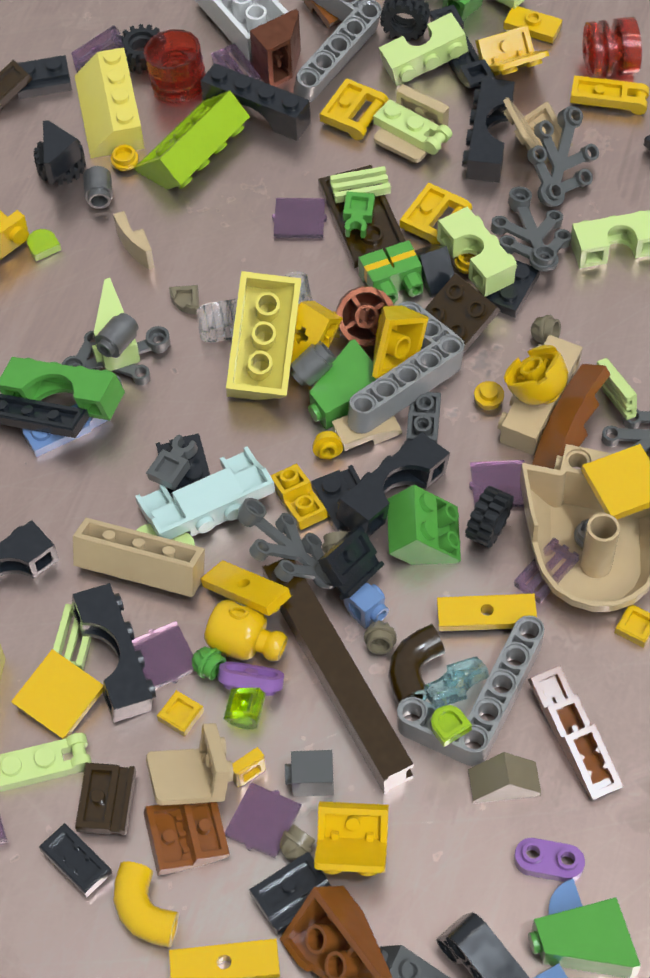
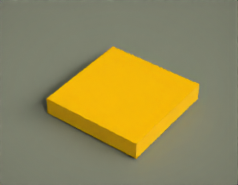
(621, 481)
(58, 694)

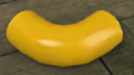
(137, 910)

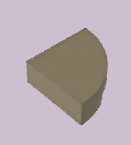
(185, 298)

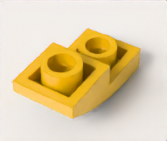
(298, 497)

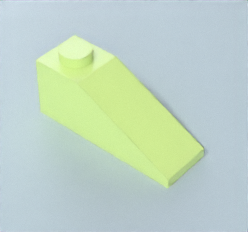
(110, 307)

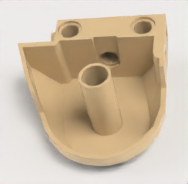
(615, 552)

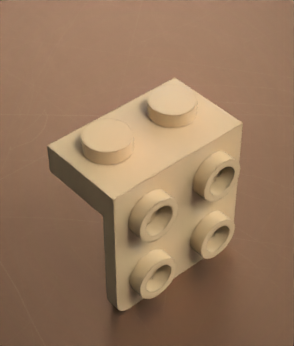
(423, 106)
(526, 124)
(191, 774)

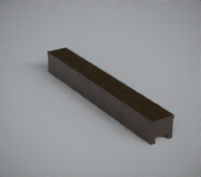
(343, 683)

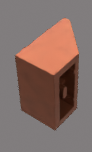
(276, 48)

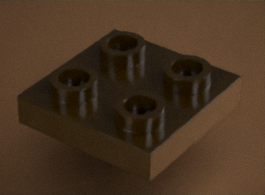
(462, 309)

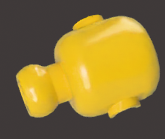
(242, 632)

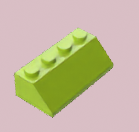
(194, 141)

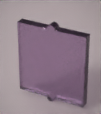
(299, 218)
(499, 474)
(165, 654)
(262, 820)

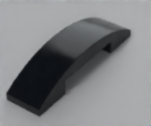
(468, 66)

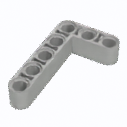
(358, 25)
(433, 364)
(488, 701)

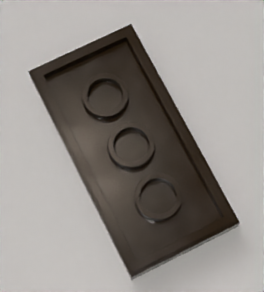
(380, 233)

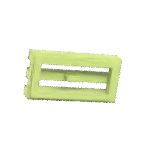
(359, 181)
(619, 391)
(62, 634)

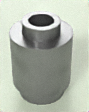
(98, 187)
(116, 335)
(312, 364)

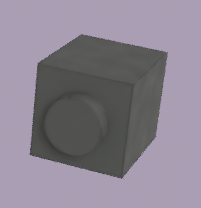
(310, 773)

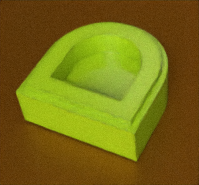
(42, 244)
(449, 724)

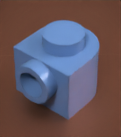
(367, 605)

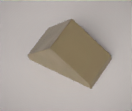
(504, 779)

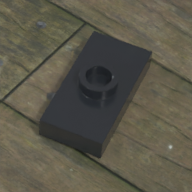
(75, 859)

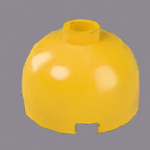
(538, 377)

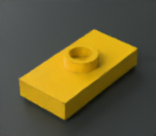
(540, 25)

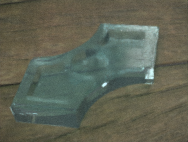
(456, 682)

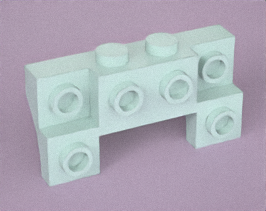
(209, 500)

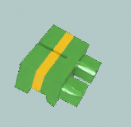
(392, 270)

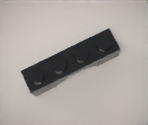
(283, 110)
(486, 153)
(416, 463)
(27, 551)
(100, 617)

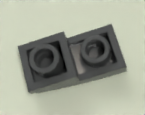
(424, 416)

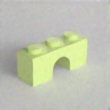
(408, 61)
(465, 233)
(593, 238)

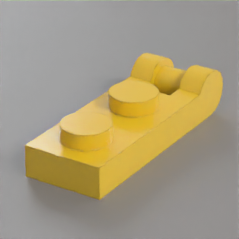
(610, 94)

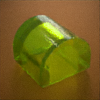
(244, 707)

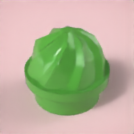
(207, 662)

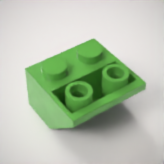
(423, 528)

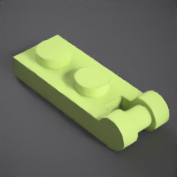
(412, 127)
(43, 762)

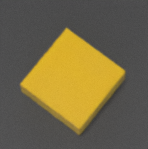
(634, 625)
(180, 713)
(248, 767)

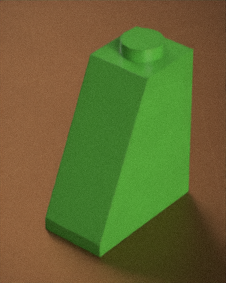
(334, 389)
(586, 940)

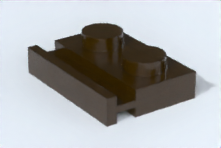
(105, 799)

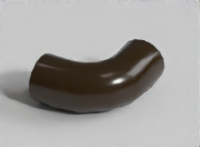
(410, 659)

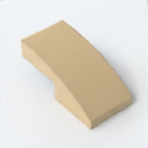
(134, 242)
(351, 439)

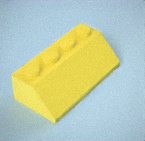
(108, 103)
(263, 336)

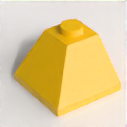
(397, 337)

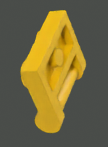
(347, 103)
(428, 209)

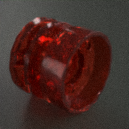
(615, 47)
(175, 65)

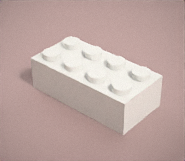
(240, 16)

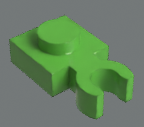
(358, 211)

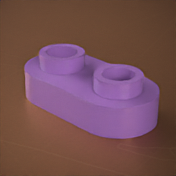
(250, 676)
(549, 863)

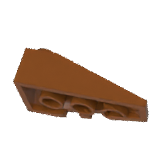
(334, 937)

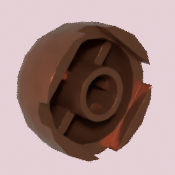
(361, 313)

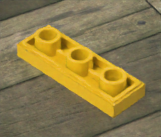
(246, 587)
(467, 612)
(247, 960)

